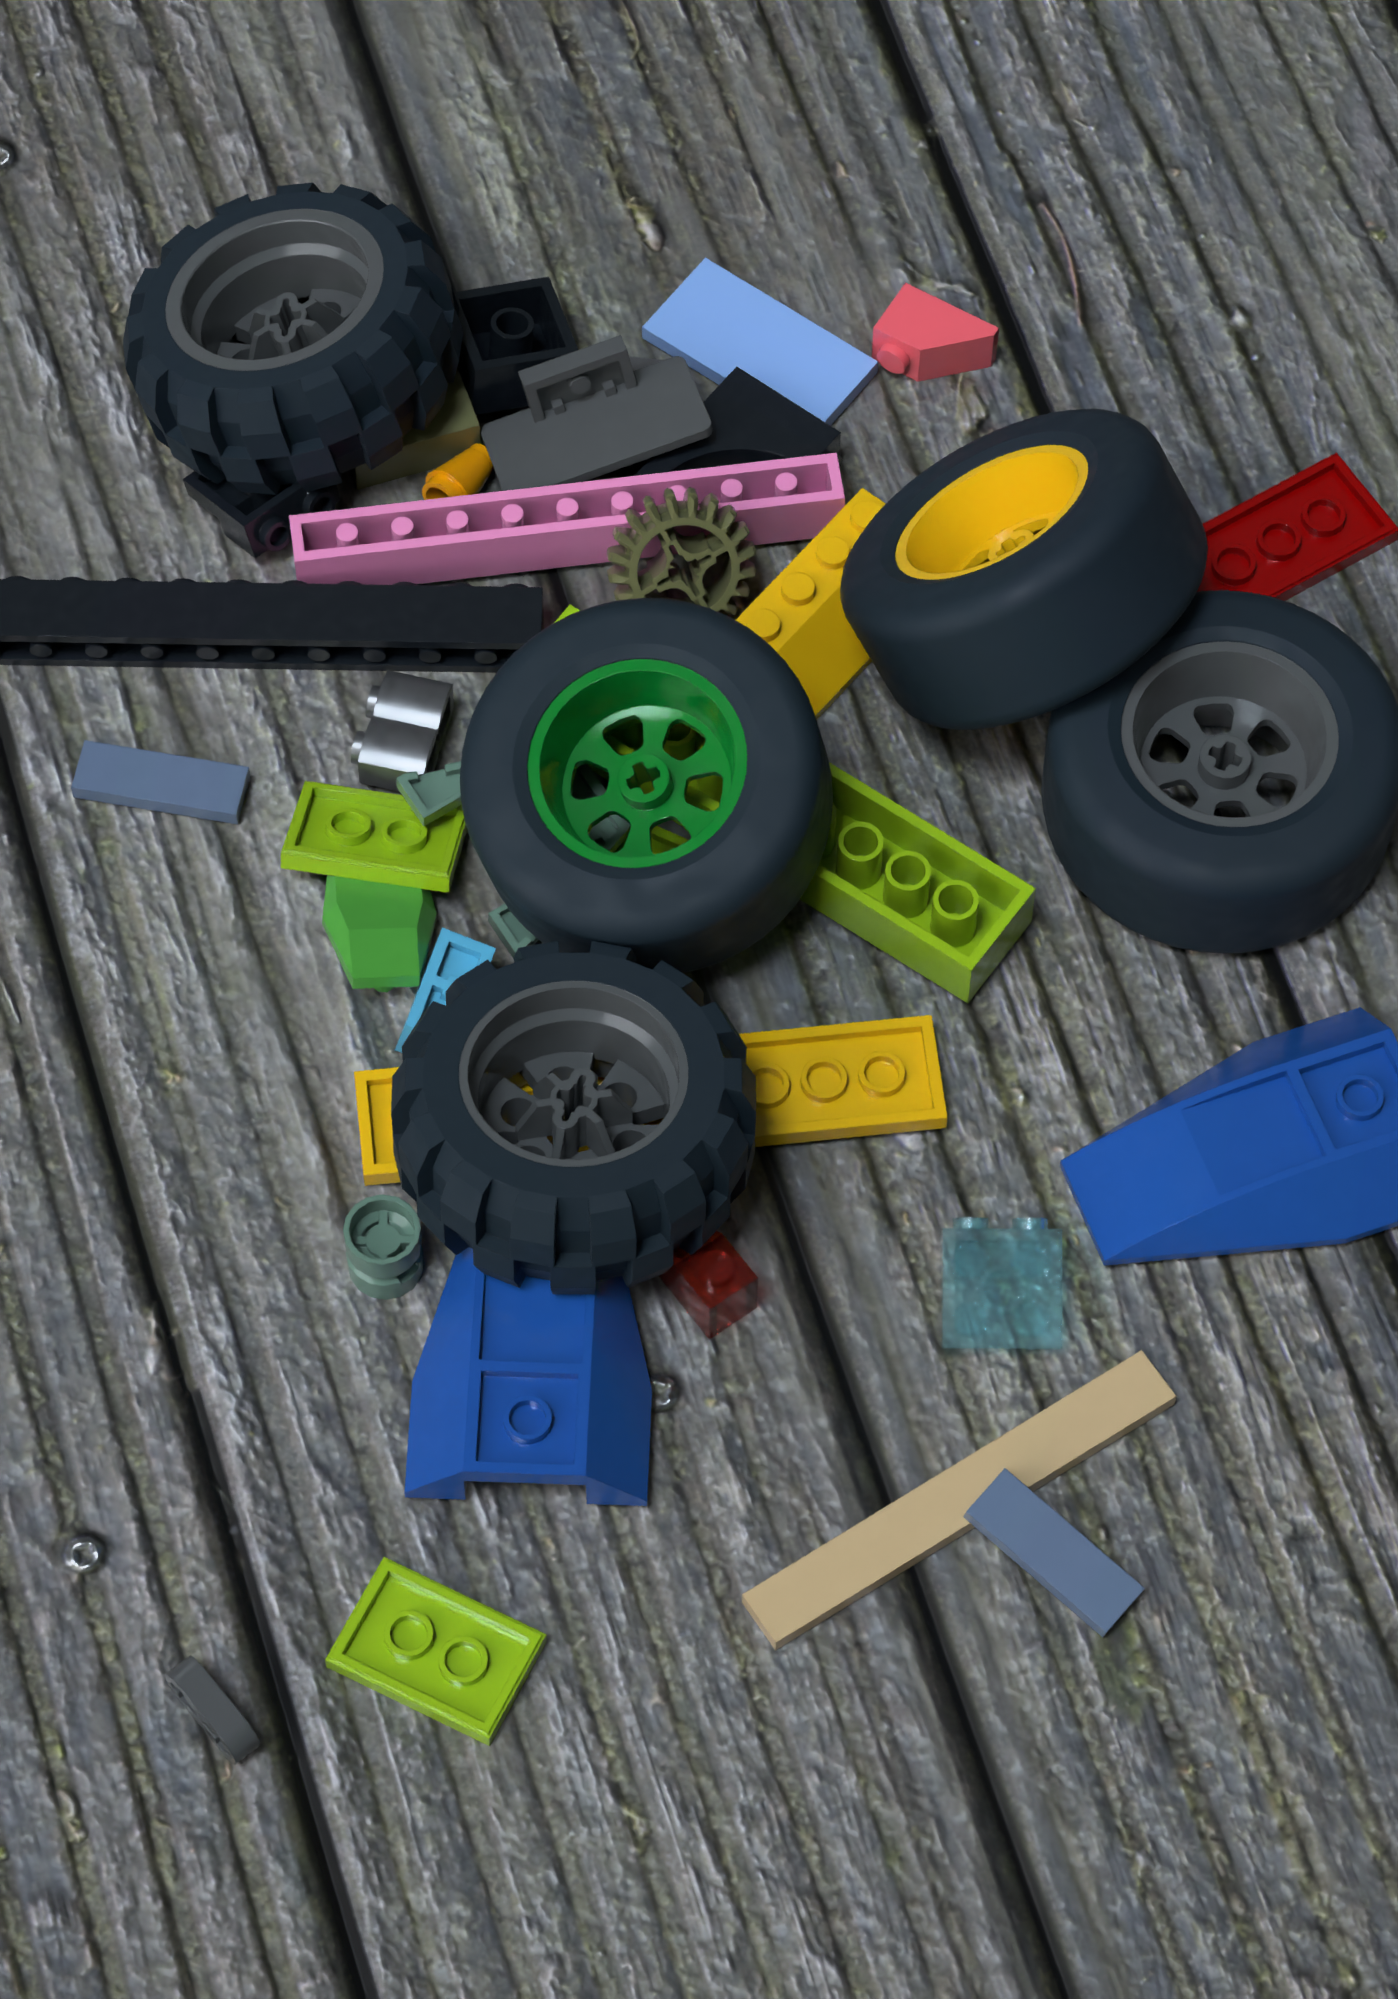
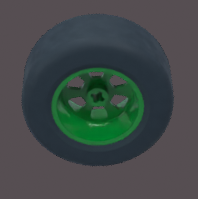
(657, 668)

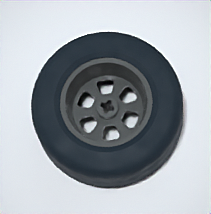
(1206, 876)

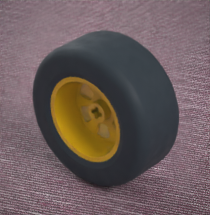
(1024, 569)

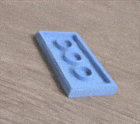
(730, 324)

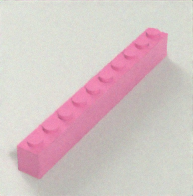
(552, 523)

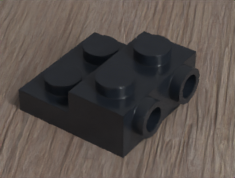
(256, 519)

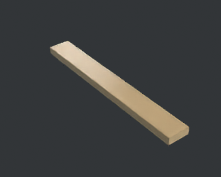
(934, 1511)

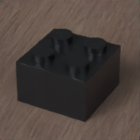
(505, 333)

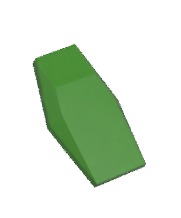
(379, 931)

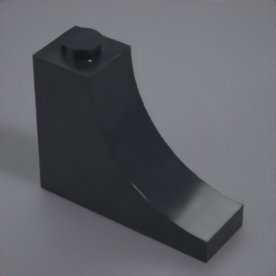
(748, 427)

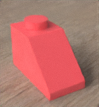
(931, 337)

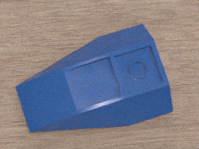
(1255, 1153)
(530, 1390)

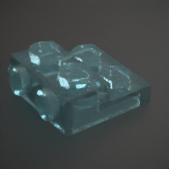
(1001, 1285)

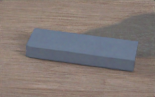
(160, 782)
(1053, 1552)

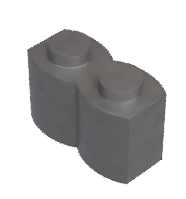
(404, 729)

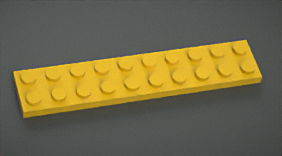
(808, 1087)

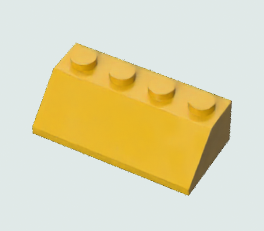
(804, 613)

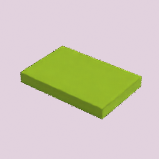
(372, 838)
(436, 1651)

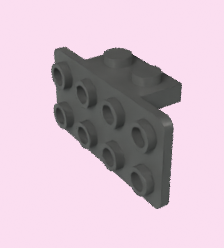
(594, 417)

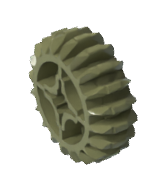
(698, 549)

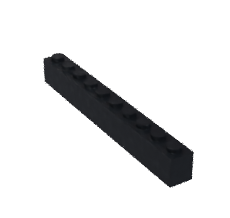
(265, 624)

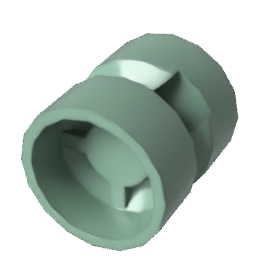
(383, 1246)

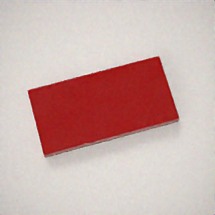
(1296, 533)

